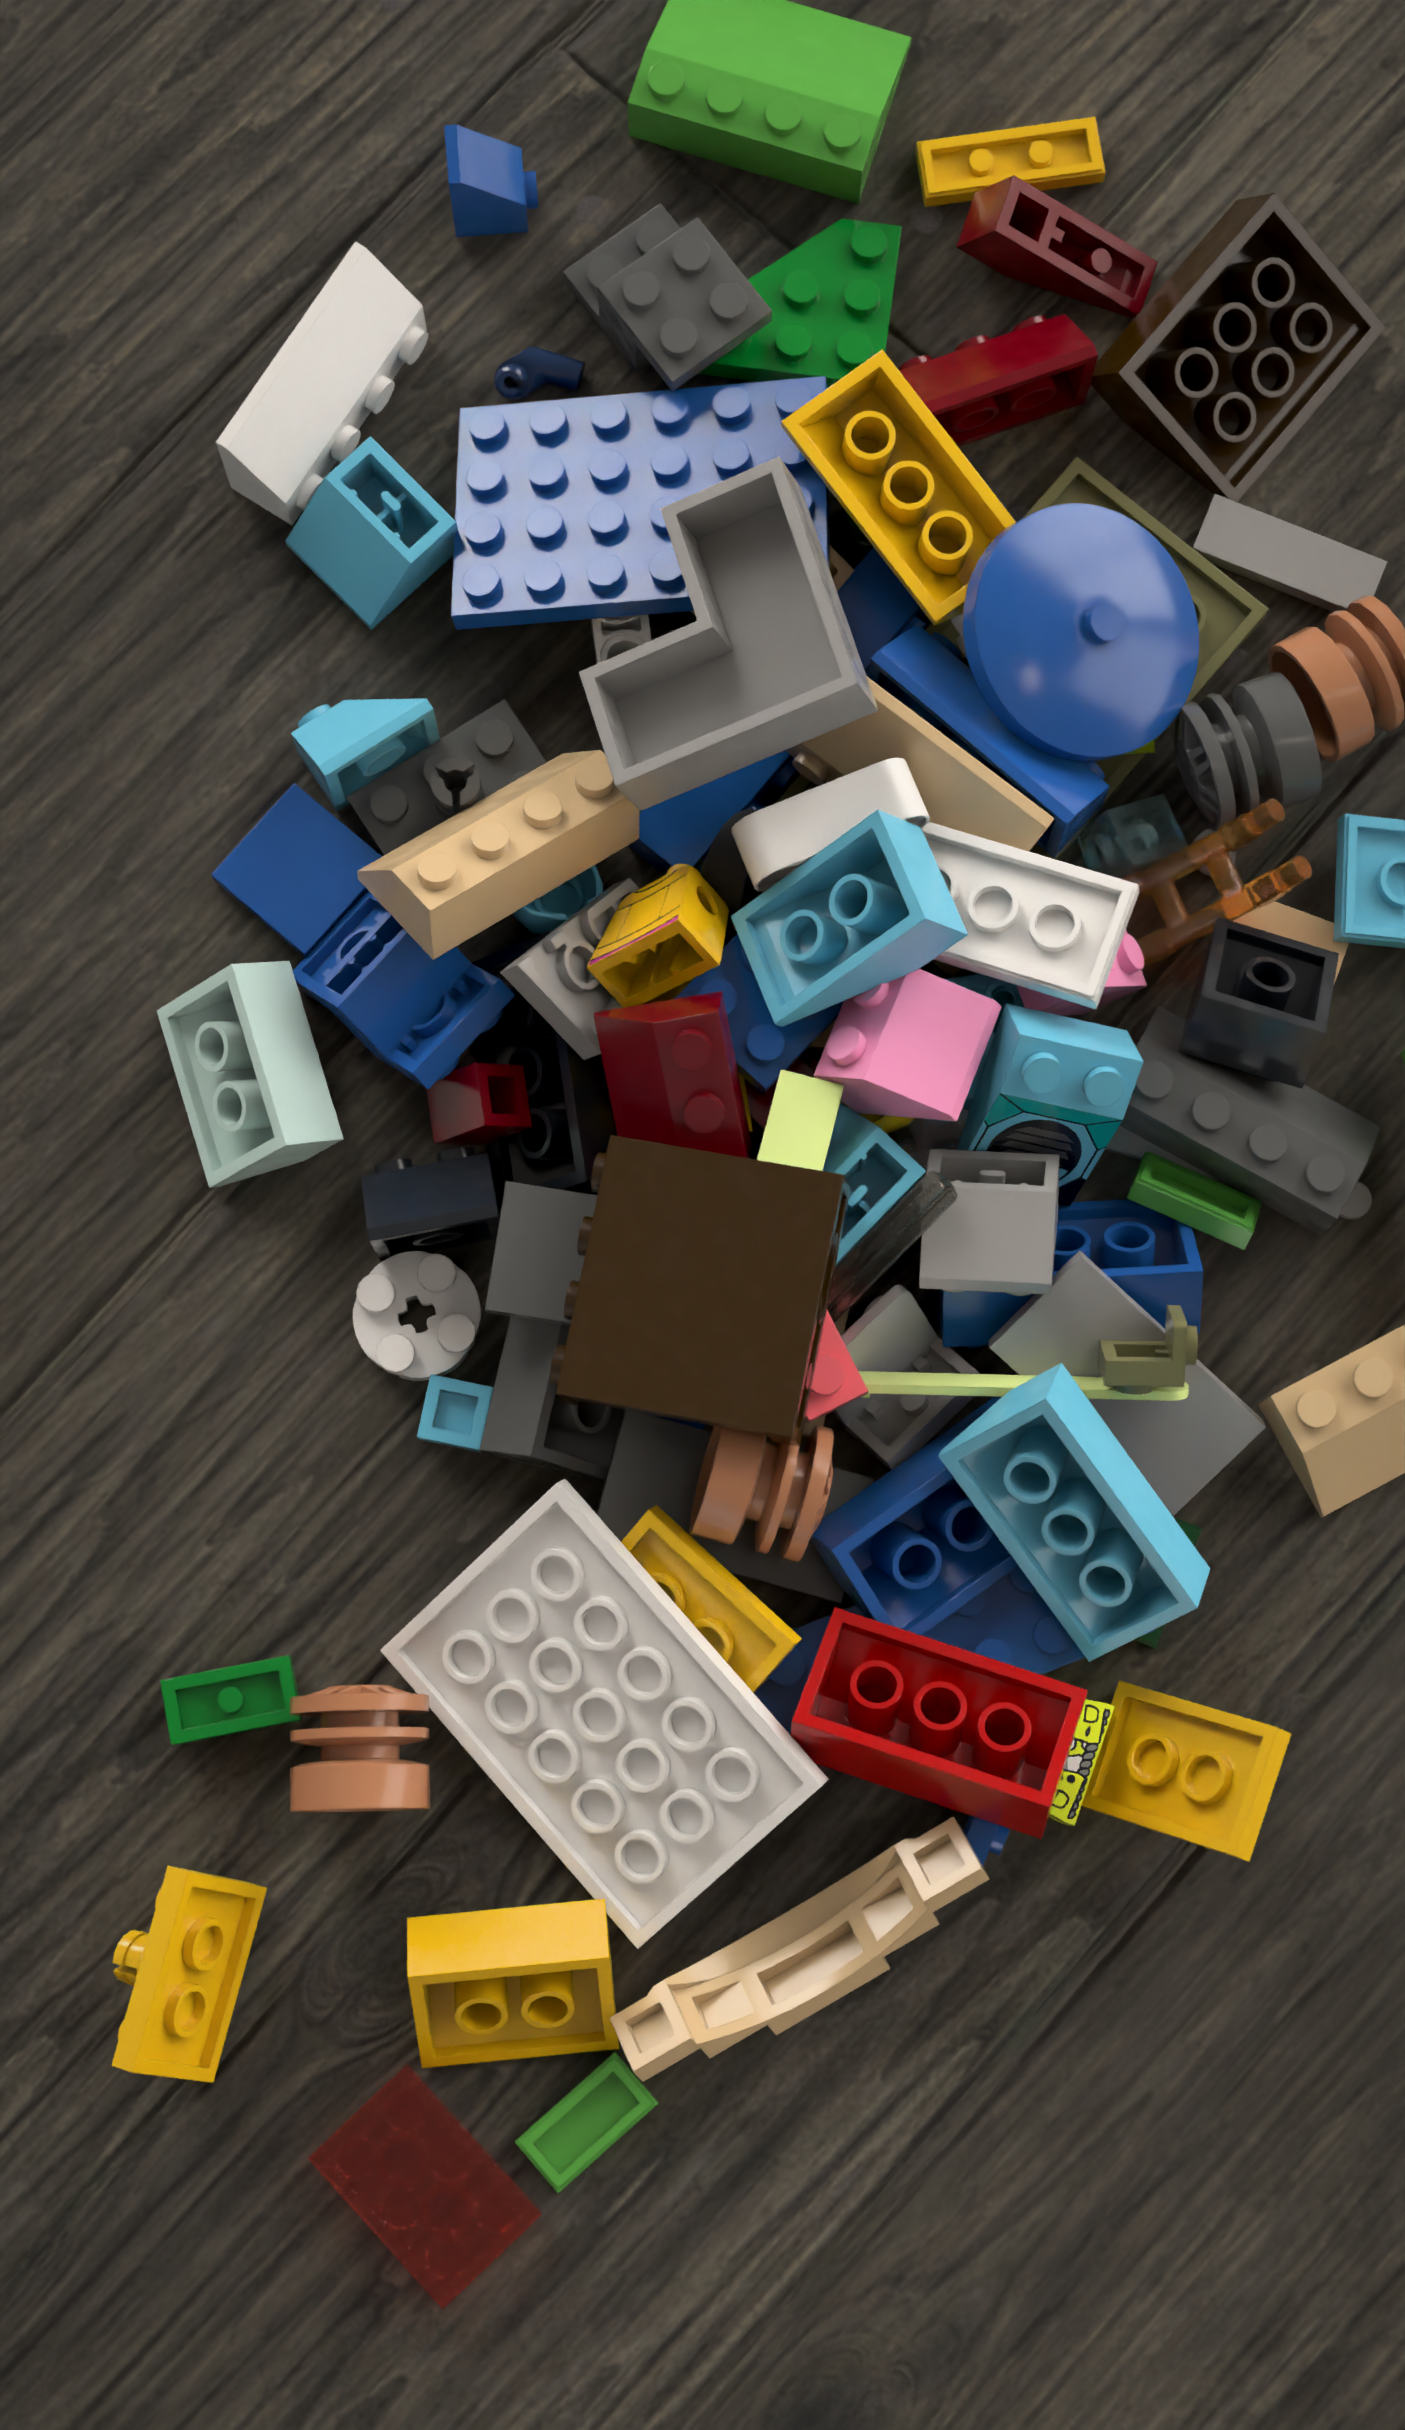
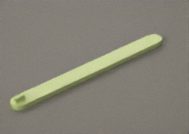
(995, 1385)

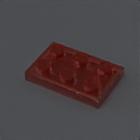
(425, 2186)

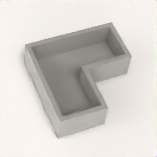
(756, 667)

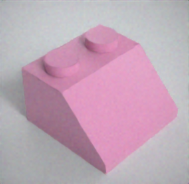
(909, 1047)

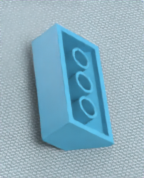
(1077, 1514)

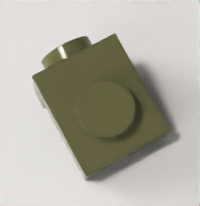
(1142, 1364)

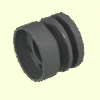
(1246, 751)

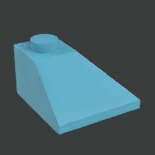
(362, 741)

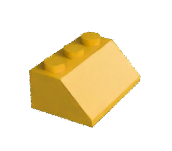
(511, 1983)

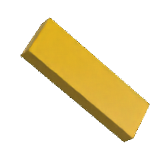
(1040, 155)

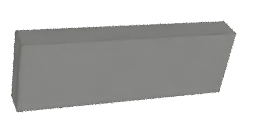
(1286, 556)

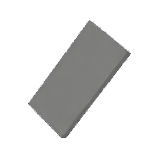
(1171, 1442)

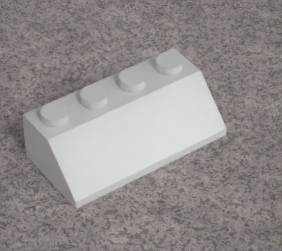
(323, 386)

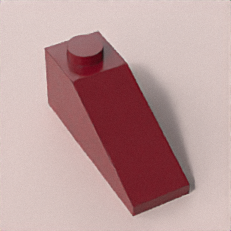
(1054, 248)

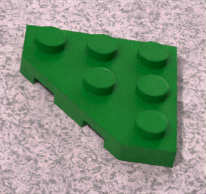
(825, 304)

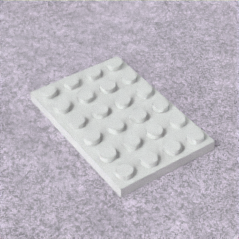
(603, 1713)

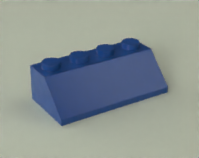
(940, 688)
(1132, 1244)
(913, 1542)

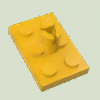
(712, 1598)
(1186, 1770)
(185, 1974)

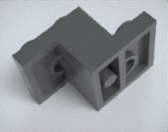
(667, 296)

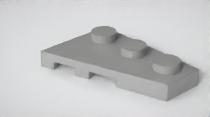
(556, 974)

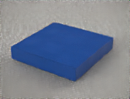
(297, 870)

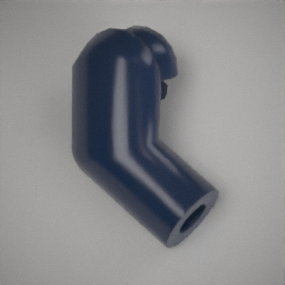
(534, 369)

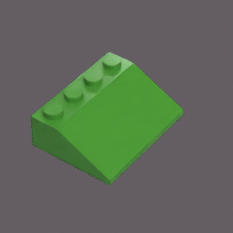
(769, 90)

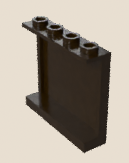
(702, 1287)

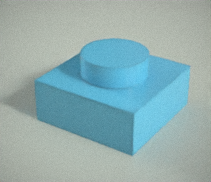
(454, 1413)

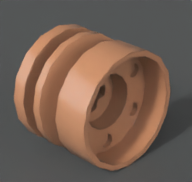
(1347, 675)
(765, 1484)
(359, 1751)

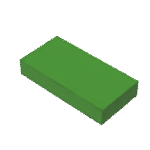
(1195, 1200)
(586, 2122)

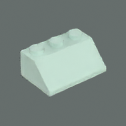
(249, 1072)

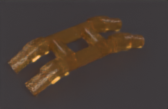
(1236, 898)

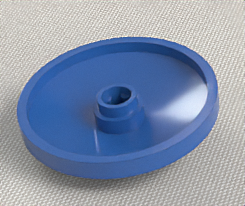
(1081, 632)

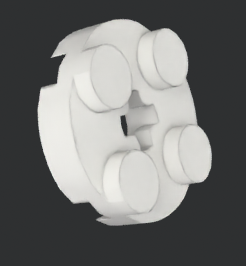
(385, 1296)

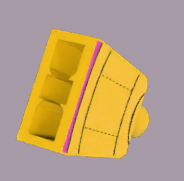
(661, 937)

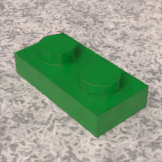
(229, 1700)

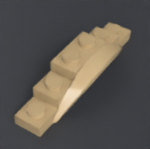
(803, 1955)

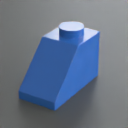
(487, 184)

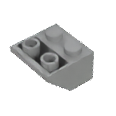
(999, 1226)

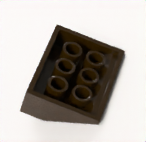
(1237, 347)

